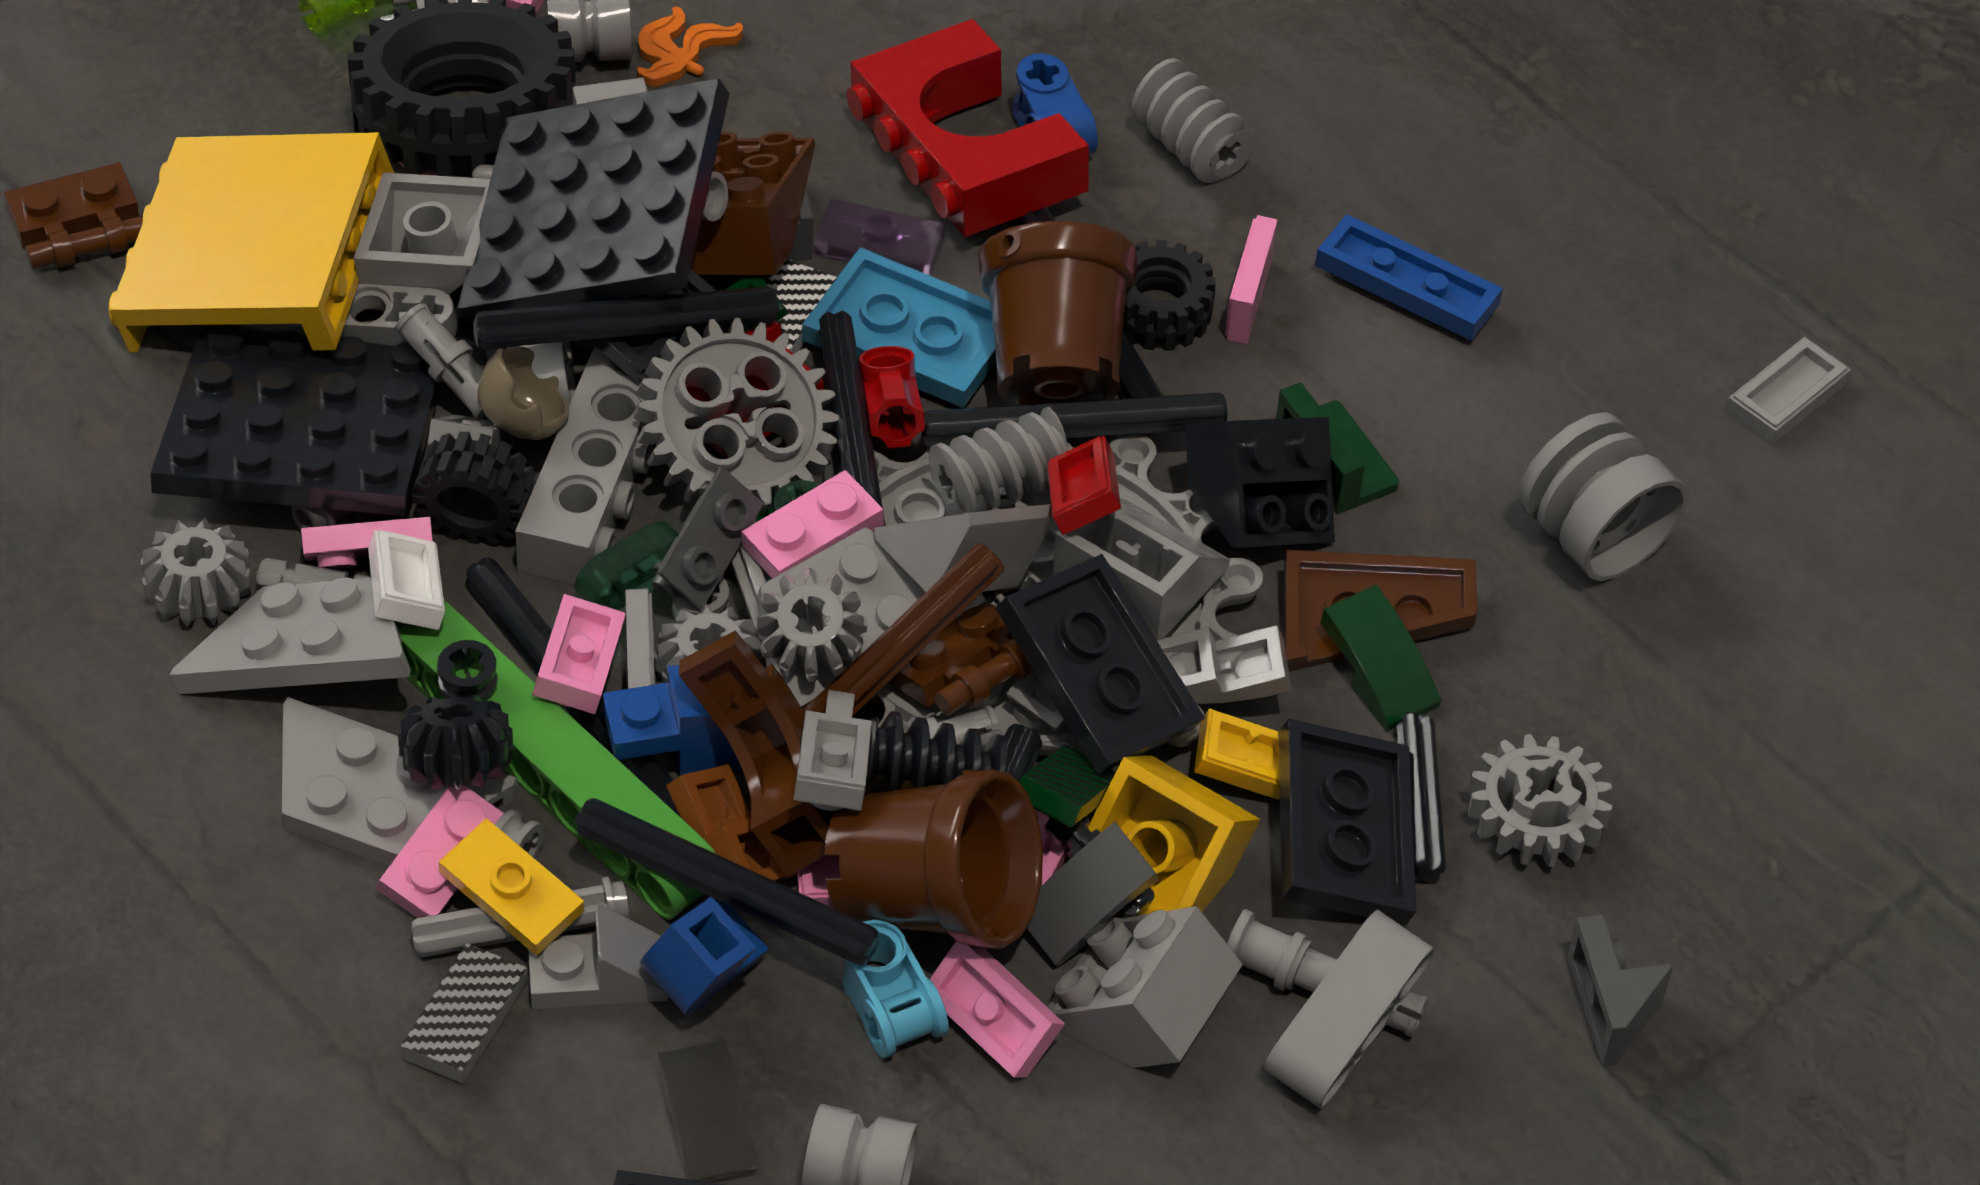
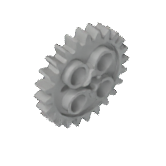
(719, 368)

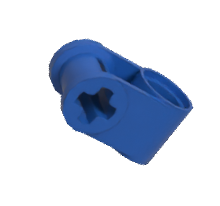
(1049, 90)

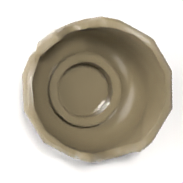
(518, 398)

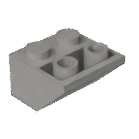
(1152, 560)
(1146, 986)

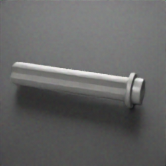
(474, 926)

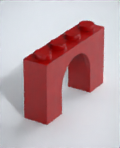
(967, 177)

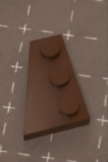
(1426, 593)

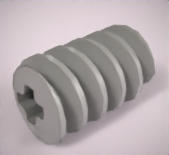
(1192, 122)
(997, 460)

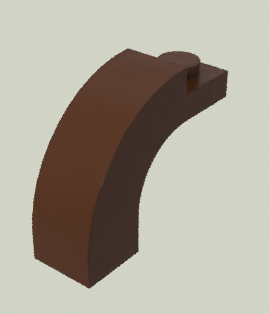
(765, 732)

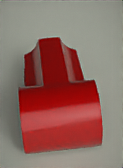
(892, 394)

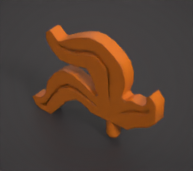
(667, 58)

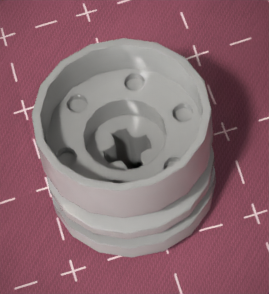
(1602, 496)

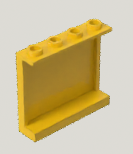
(252, 234)

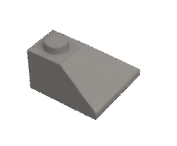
(421, 231)

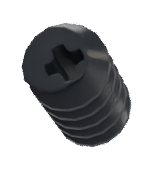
(926, 760)

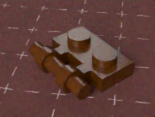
(75, 216)
(964, 662)

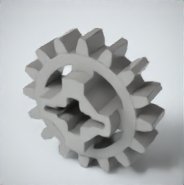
(1545, 802)

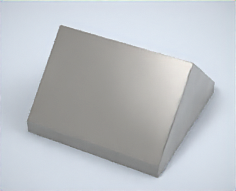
(935, 545)

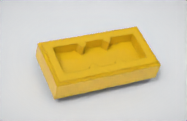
(1238, 753)
(511, 886)

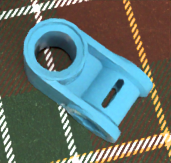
(896, 998)

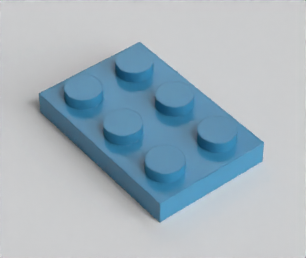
(909, 309)

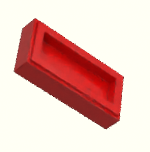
(1083, 485)

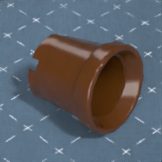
(1058, 308)
(942, 859)

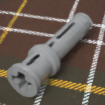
(1293, 963)

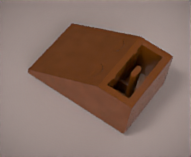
(763, 205)

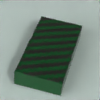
(1066, 786)

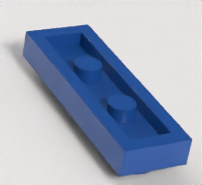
(1409, 277)

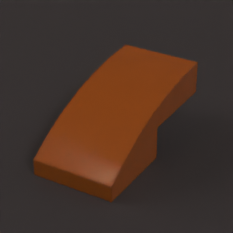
(718, 812)

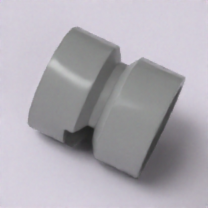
(595, 27)
(850, 1154)

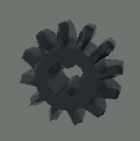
(455, 742)

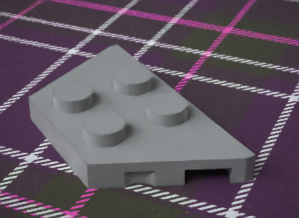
(864, 568)
(295, 639)
(350, 785)

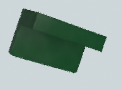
(1356, 465)

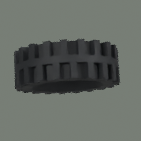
(447, 49)

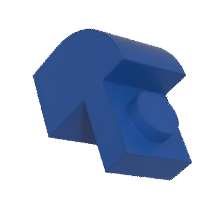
(666, 720)
(702, 954)

